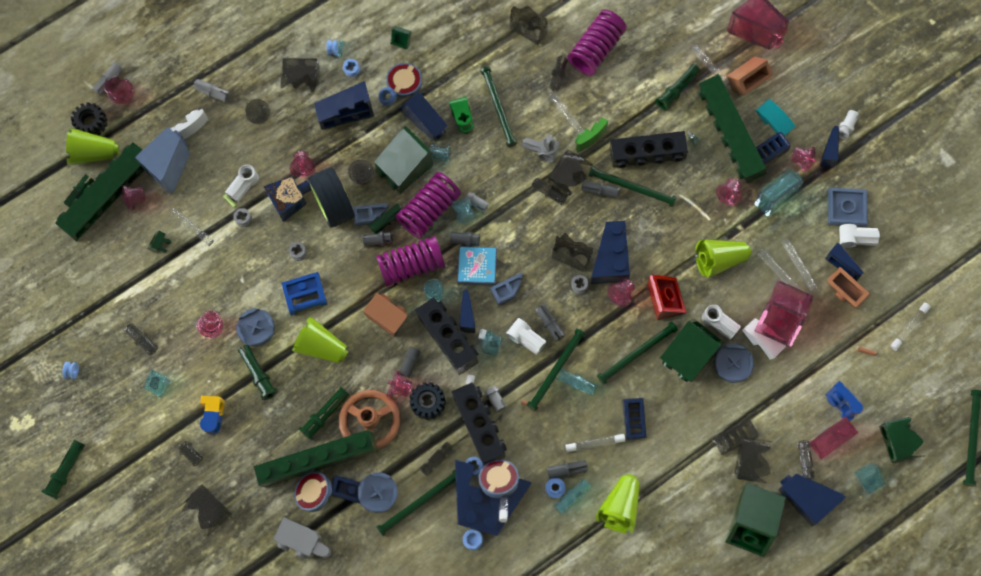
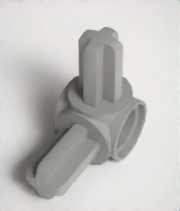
(546, 148)

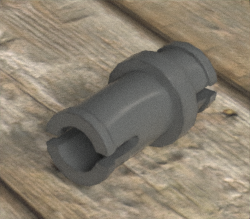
(465, 238)
(378, 239)
(409, 362)

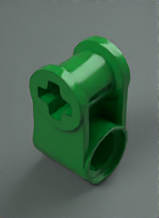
(461, 112)

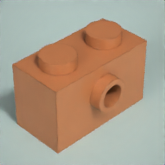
(749, 75)
(848, 288)
(385, 314)

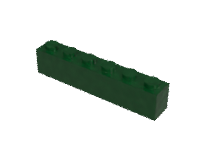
(733, 129)
(101, 194)
(315, 458)

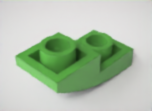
(590, 137)

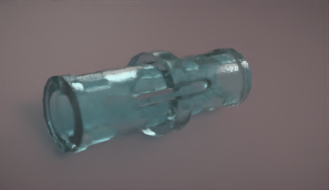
(577, 382)
(572, 496)

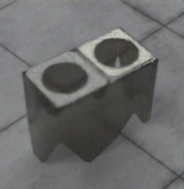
(531, 17)
(300, 71)
(568, 172)
(566, 241)
(750, 462)
(211, 510)

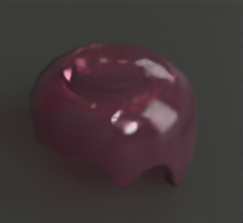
(119, 90)

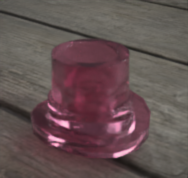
(804, 157)
(302, 164)
(729, 192)
(132, 196)
(621, 292)
(209, 324)
(399, 385)

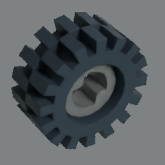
(437, 398)

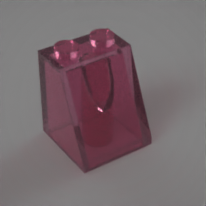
(758, 23)
(784, 313)

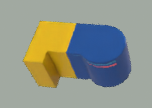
(212, 414)

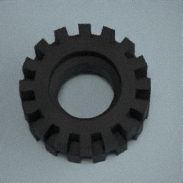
(85, 111)

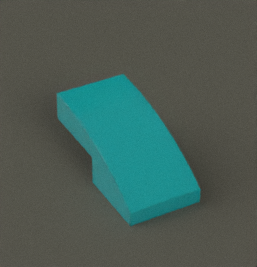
(775, 117)

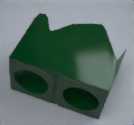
(900, 440)

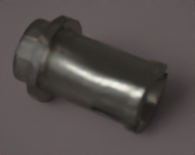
(190, 453)

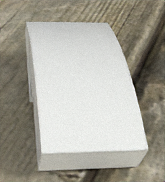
(195, 121)
(768, 345)

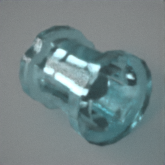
(441, 153)

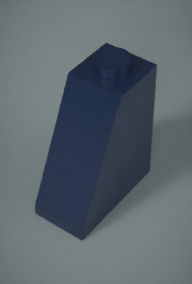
(424, 116)
(809, 497)

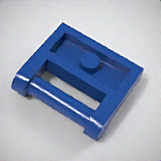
(304, 287)
(839, 396)

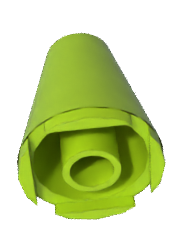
(89, 147)
(719, 256)
(319, 343)
(621, 505)

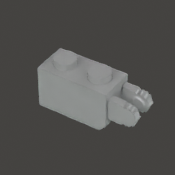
(301, 539)

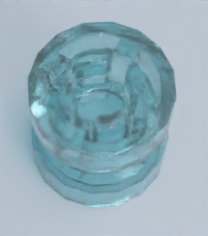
(463, 210)
(431, 287)

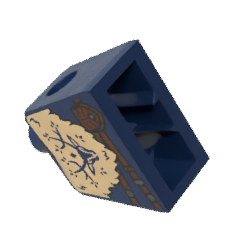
(287, 196)

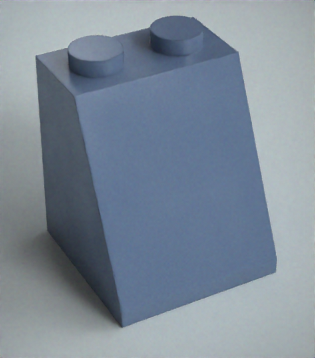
(165, 158)

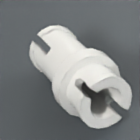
(847, 126)

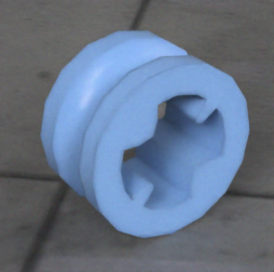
(332, 47)
(356, 67)
(70, 370)
(479, 463)

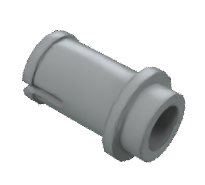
(477, 202)
(495, 398)

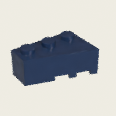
(344, 107)
(612, 256)

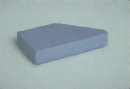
(368, 213)
(507, 289)

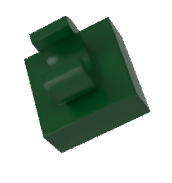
(400, 37)
(156, 242)

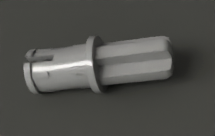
(113, 71)
(211, 90)

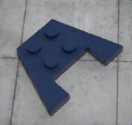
(478, 509)

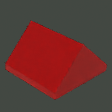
(665, 296)

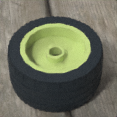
(331, 197)

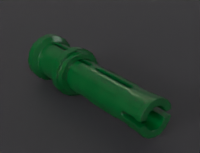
(673, 92)
(261, 379)
(315, 419)
(58, 478)

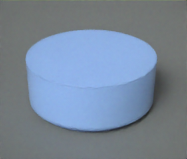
(472, 539)

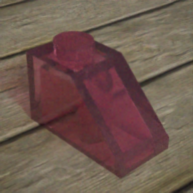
(833, 437)

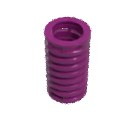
(597, 42)
(428, 205)
(411, 261)

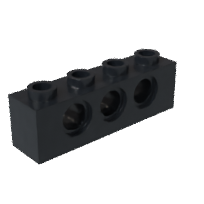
(655, 142)
(460, 361)
(468, 394)

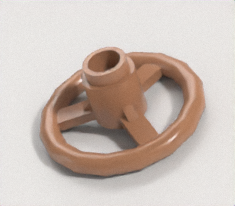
(366, 412)

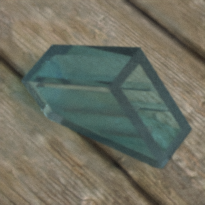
(778, 191)

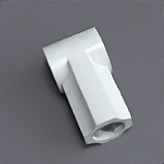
(241, 184)
(852, 236)
(722, 323)
(522, 334)

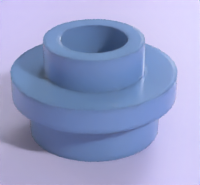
(382, 96)
(555, 494)

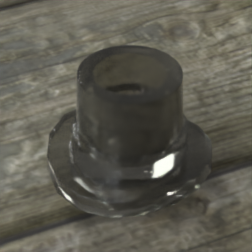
(257, 111)
(361, 172)

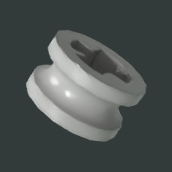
(245, 212)
(294, 246)
(574, 286)

